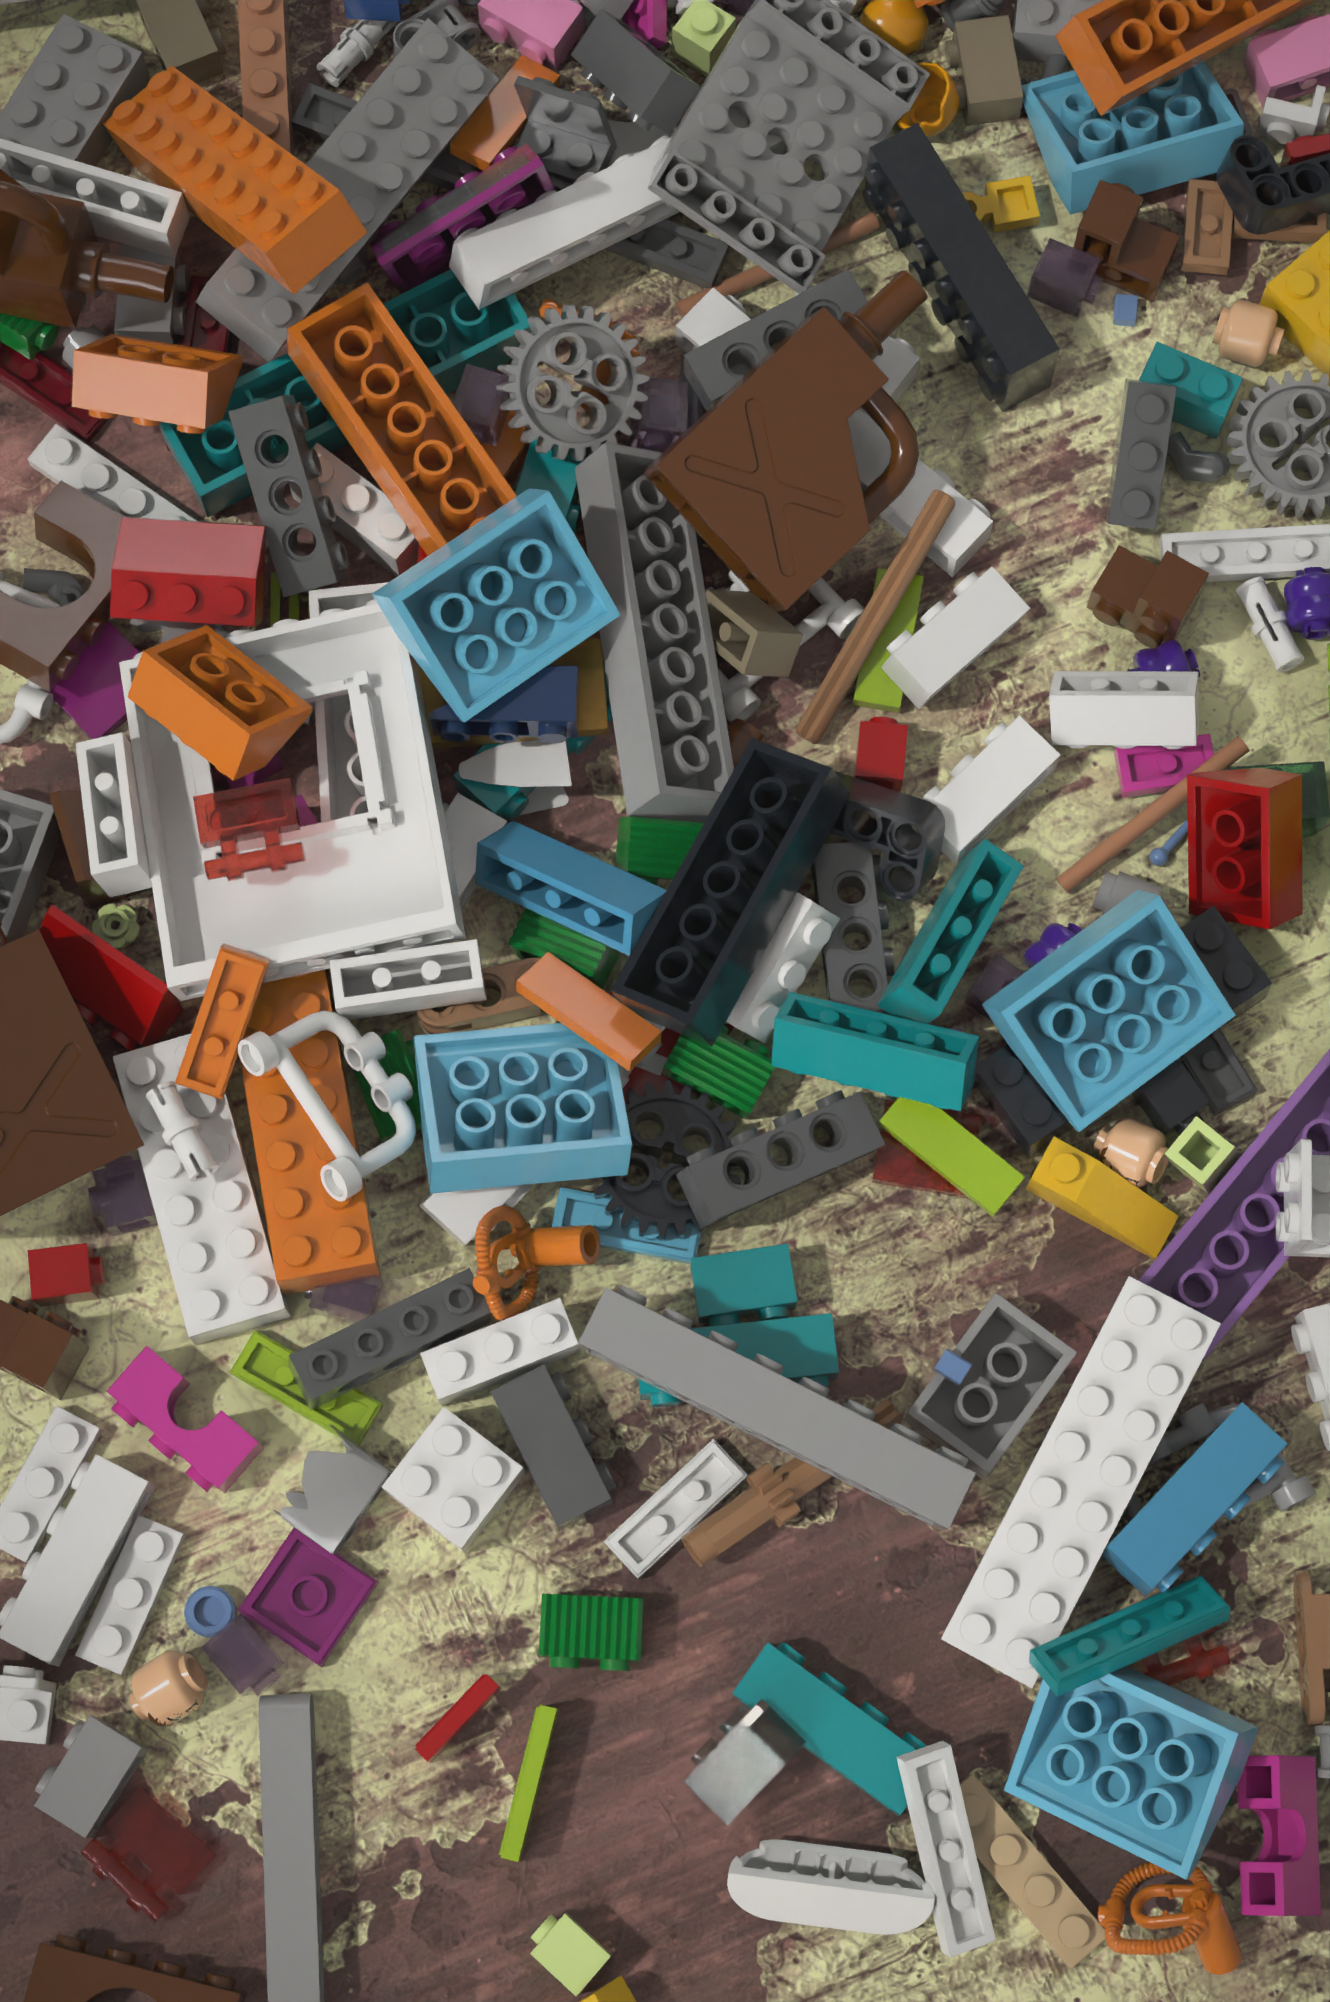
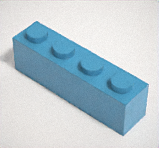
(567, 885)
(1194, 1499)

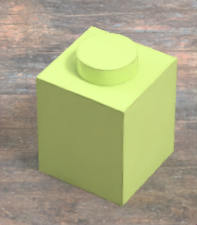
(702, 35)
(1202, 1155)
(568, 1952)

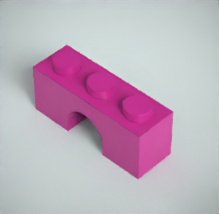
(149, 1395)
(1286, 1872)

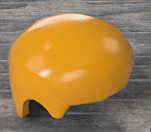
(896, 23)
(935, 103)

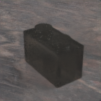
(743, 1761)

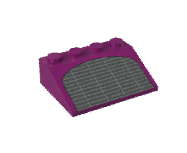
(424, 242)

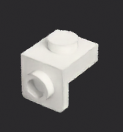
(1286, 120)

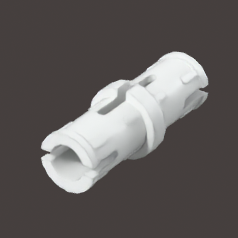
(354, 47)
(1256, 599)
(182, 1131)

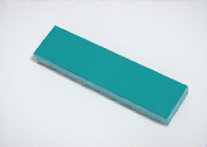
(1129, 1635)

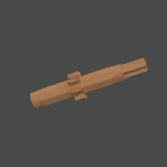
(770, 1496)

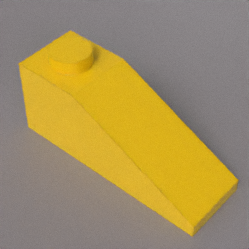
(1101, 1198)

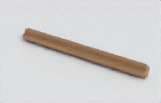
(875, 616)

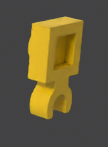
(1006, 204)

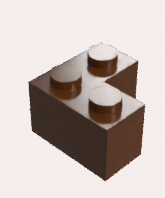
(1130, 250)
(1147, 597)
(39, 1349)

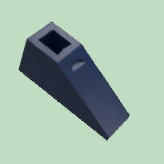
(538, 707)

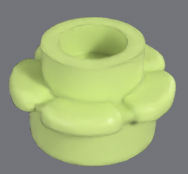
(128, 927)

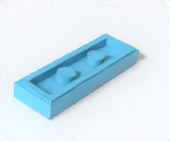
(582, 1208)

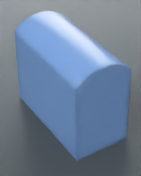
(1125, 310)
(952, 1367)

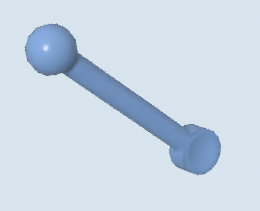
(1159, 856)

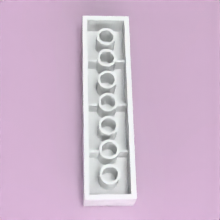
(1081, 1479)

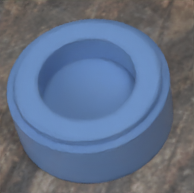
(209, 1610)

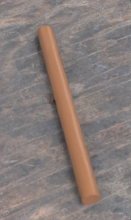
(757, 275)
(1146, 818)

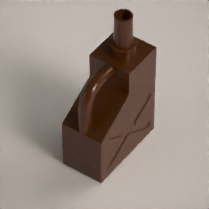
(56, 259)
(774, 459)
(55, 1090)

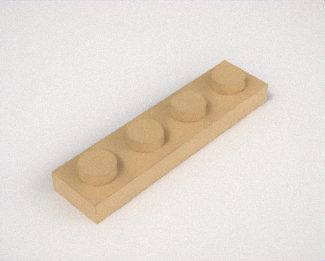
(1029, 1878)

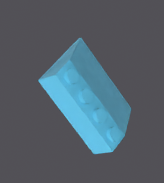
(1145, 144)
(497, 603)
(1109, 1008)
(519, 1108)
(1133, 1765)

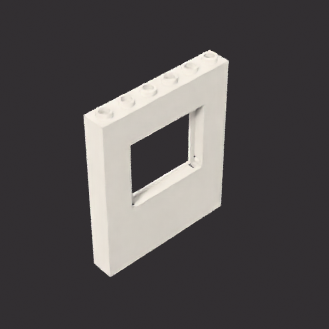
(361, 881)

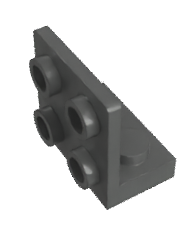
(565, 129)

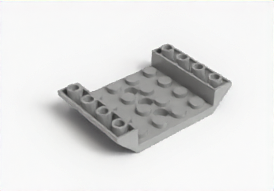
(828, 96)

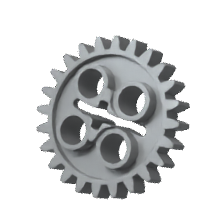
(589, 344)
(1273, 415)

